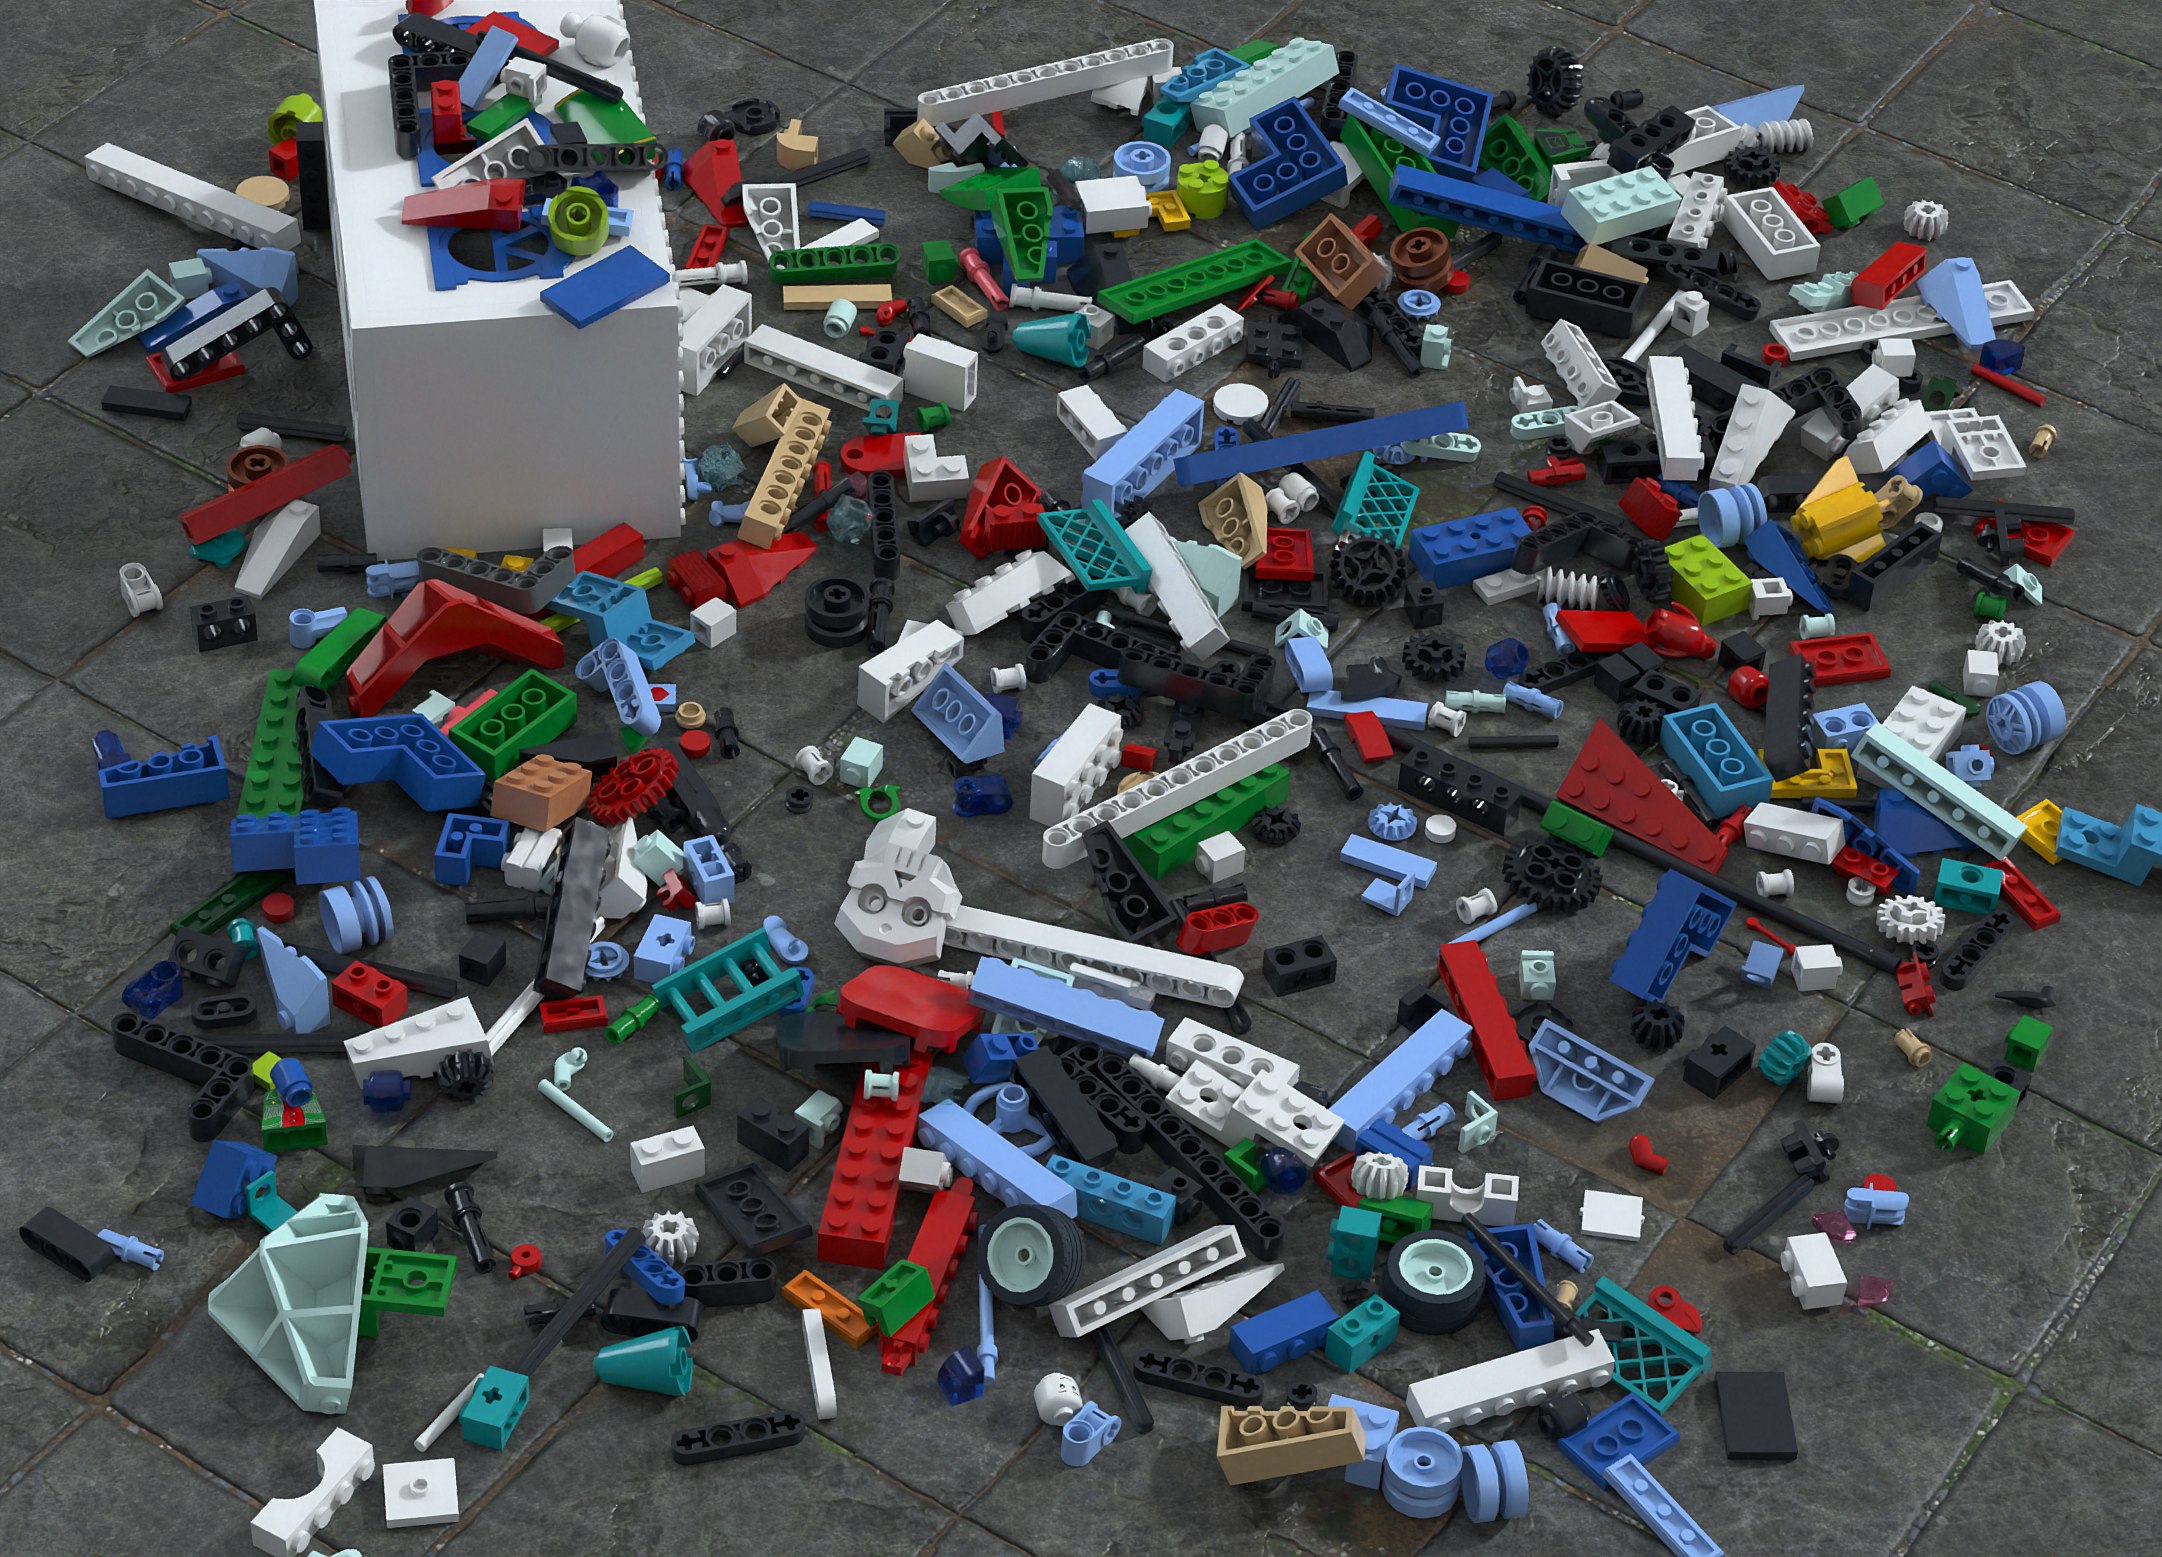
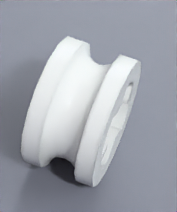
(1860, 892)

